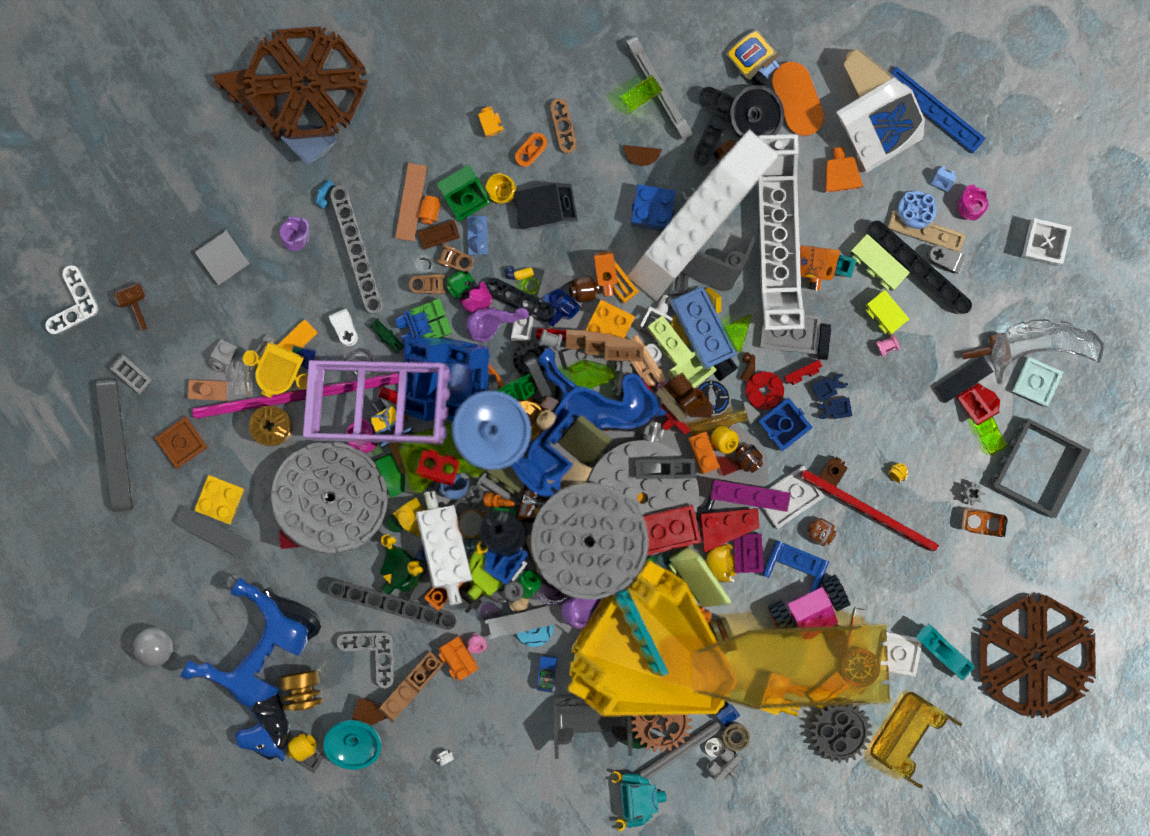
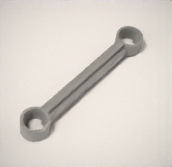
(678, 121)

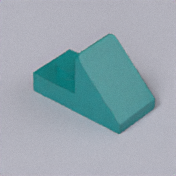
(845, 266)

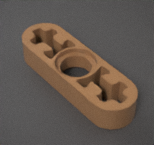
(561, 141)

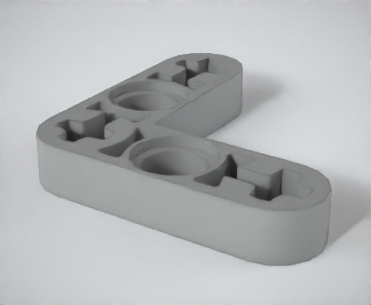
(374, 645)

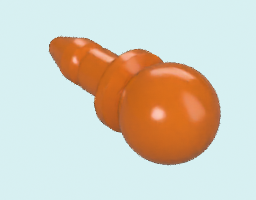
(495, 500)

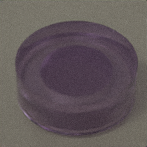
(489, 611)

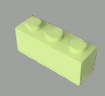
(879, 263)

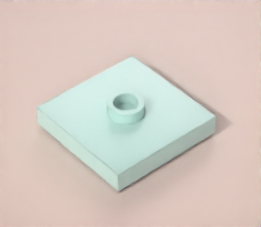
(1037, 381)

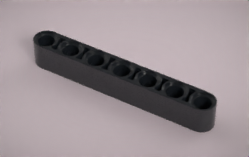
(928, 270)

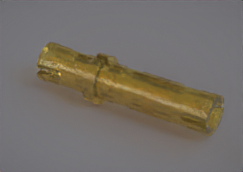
(738, 416)

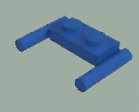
(797, 559)

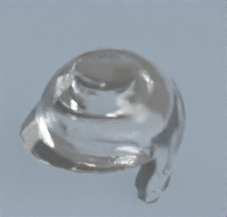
(360, 355)

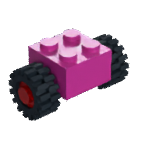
(813, 608)

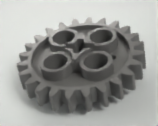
(852, 744)

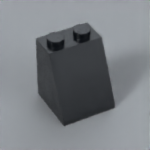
(545, 206)

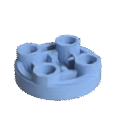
(917, 209)

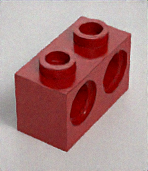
(436, 473)

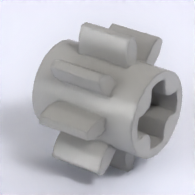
(652, 432)
(978, 493)

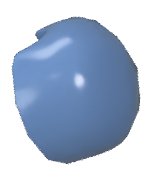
(457, 491)

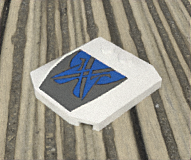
(883, 123)

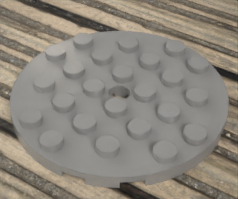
(618, 471)
(593, 512)
(334, 525)

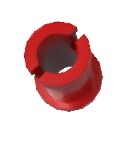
(389, 395)

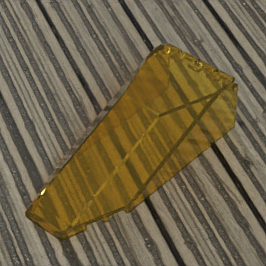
(796, 667)

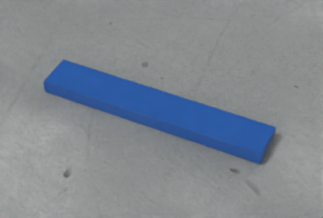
(942, 115)

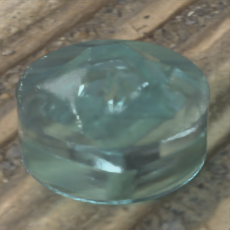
(661, 560)

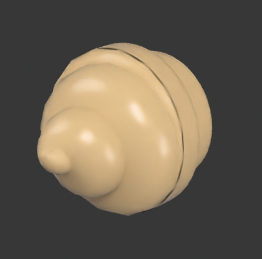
(519, 606)

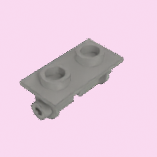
(620, 369)

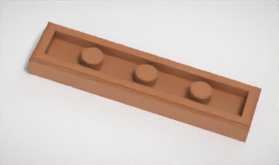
(411, 202)

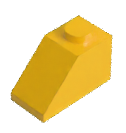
(407, 516)

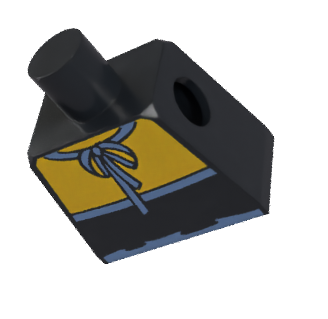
(385, 421)

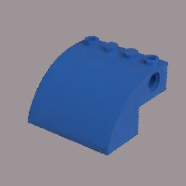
(467, 368)

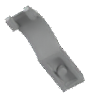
(525, 621)

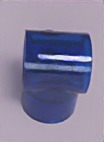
(566, 309)

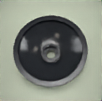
(766, 108)

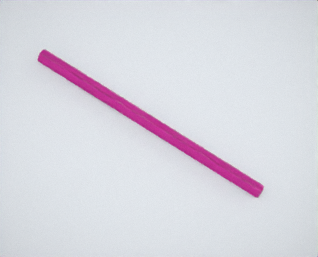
(291, 396)

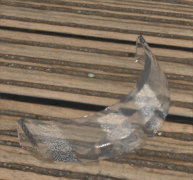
(1043, 336)

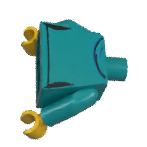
(638, 800)

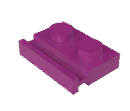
(749, 553)

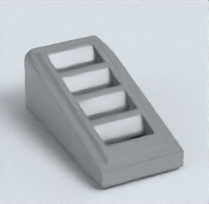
(118, 362)

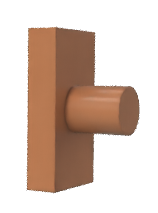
(207, 390)

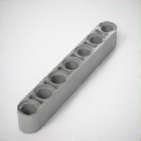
(350, 242)

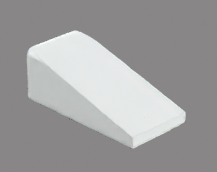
(522, 328)

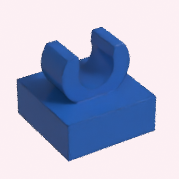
(728, 715)

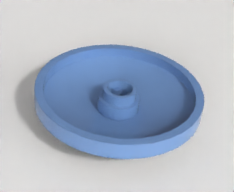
(491, 430)

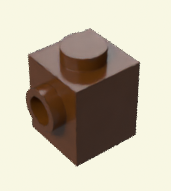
(833, 471)

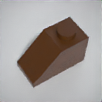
(368, 712)

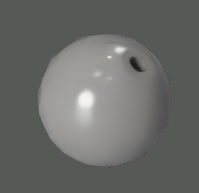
(153, 647)

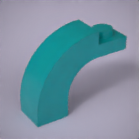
(945, 652)

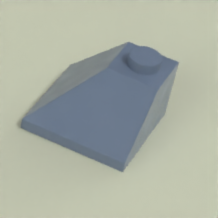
(310, 148)

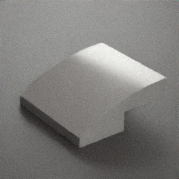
(222, 257)

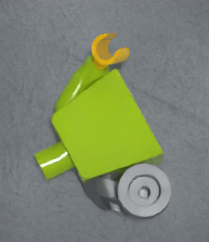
(486, 584)

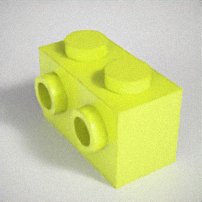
(886, 312)

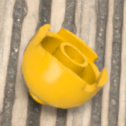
(721, 563)

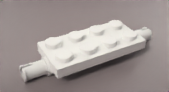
(443, 547)

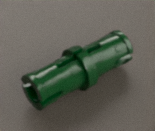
(386, 336)

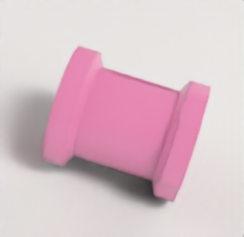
(888, 345)

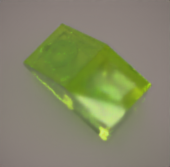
(641, 94)
(590, 373)

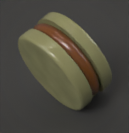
(721, 629)

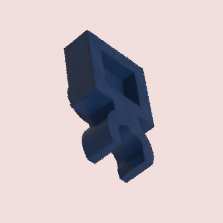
(826, 388)
(839, 408)

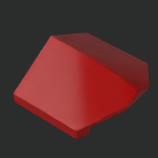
(979, 403)

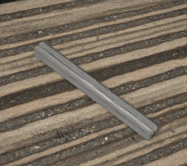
(683, 749)

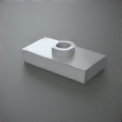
(576, 355)

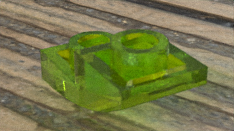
(991, 436)

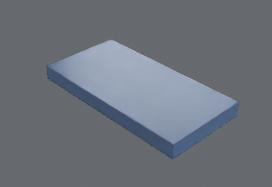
(703, 328)

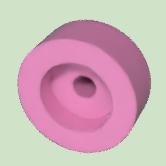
(476, 644)

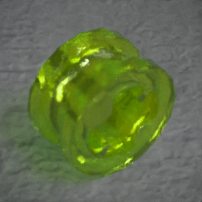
(535, 289)

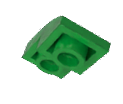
(520, 388)
(391, 473)

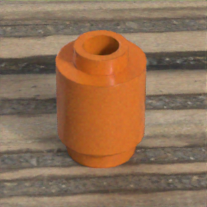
(429, 210)

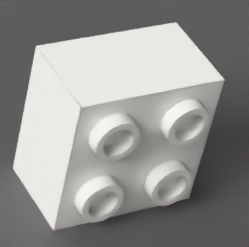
(1046, 242)

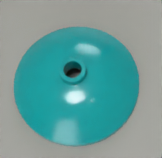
(352, 752)

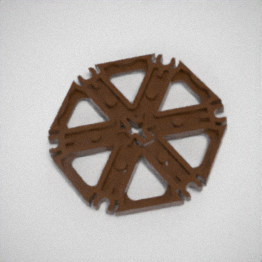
(294, 74)
(1037, 674)

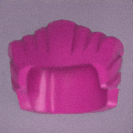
(973, 203)
(477, 298)
(366, 429)

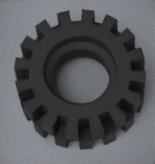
(521, 351)

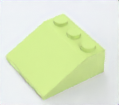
(697, 577)

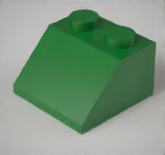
(464, 193)

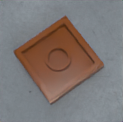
(181, 442)

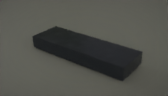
(964, 379)

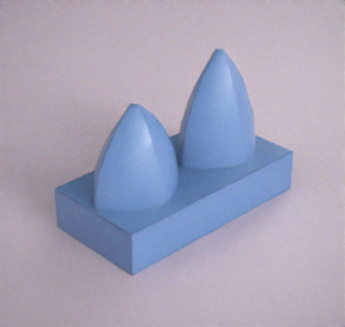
(477, 235)

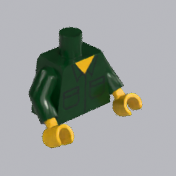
(399, 567)

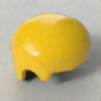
(500, 188)

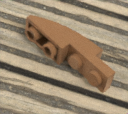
(411, 686)

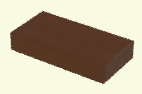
(439, 234)

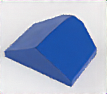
(503, 567)

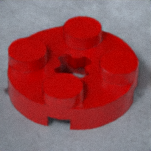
(774, 385)

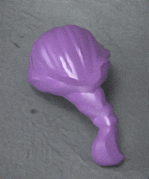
(484, 322)
(577, 611)

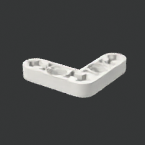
(78, 308)

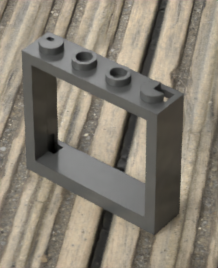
(1068, 481)

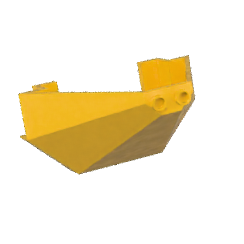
(608, 660)

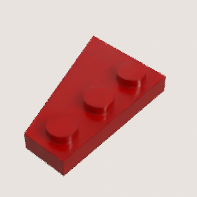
(726, 526)

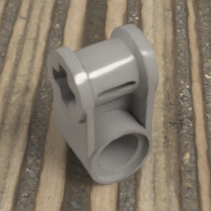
(949, 259)

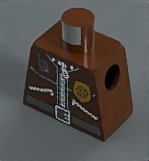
(530, 505)

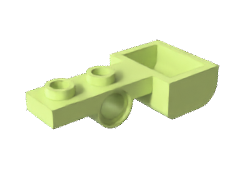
(678, 352)

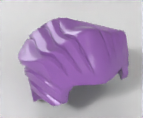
(295, 233)

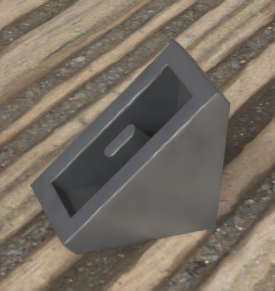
(551, 281)

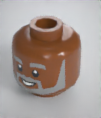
(822, 532)

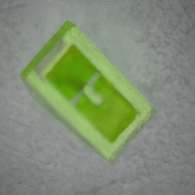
(737, 331)

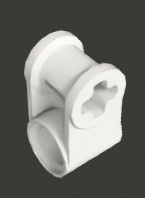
(343, 324)

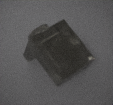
(473, 604)

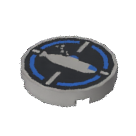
(717, 394)

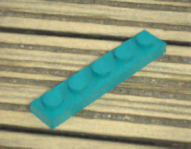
(641, 633)

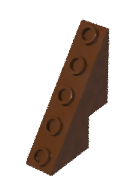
(234, 85)

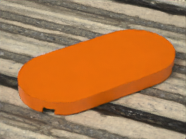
(799, 98)

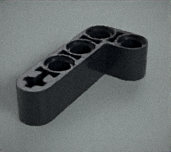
(716, 131)

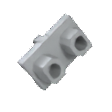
(727, 767)

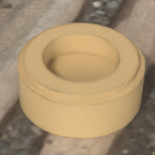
(546, 419)

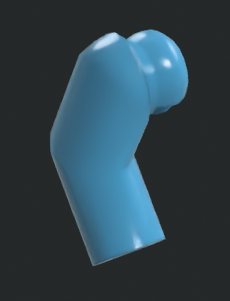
(322, 192)

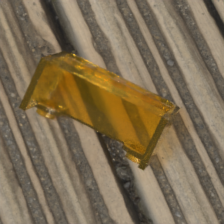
(905, 732)

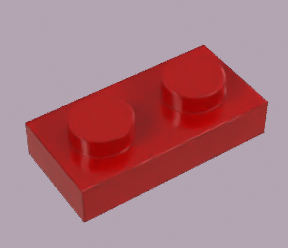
(810, 369)

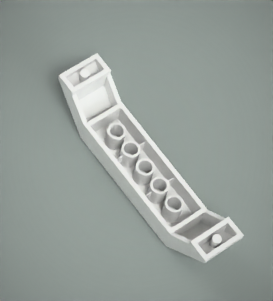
(702, 215)
(780, 237)

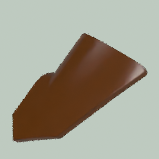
(690, 398)

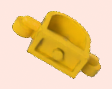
(276, 369)

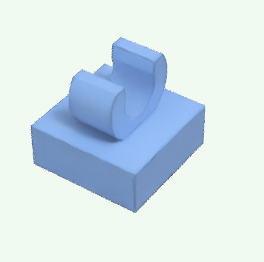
(944, 179)

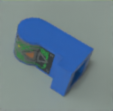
(547, 673)

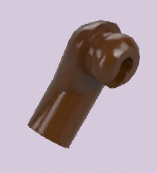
(750, 368)

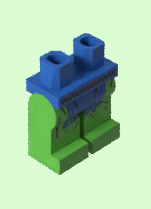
(419, 319)

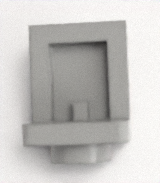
(222, 356)

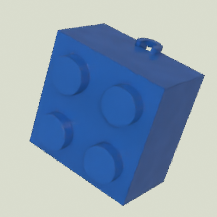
(653, 207)
(785, 424)

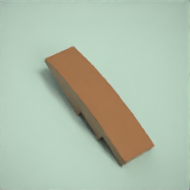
(612, 347)

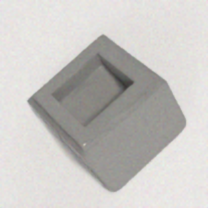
(751, 412)

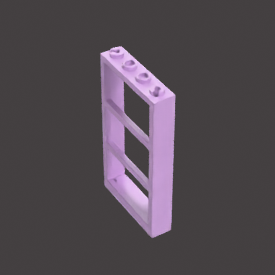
(315, 394)

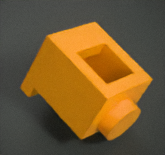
(490, 122)

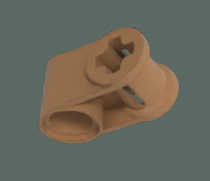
(454, 259)
(429, 284)

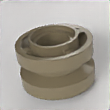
(742, 743)

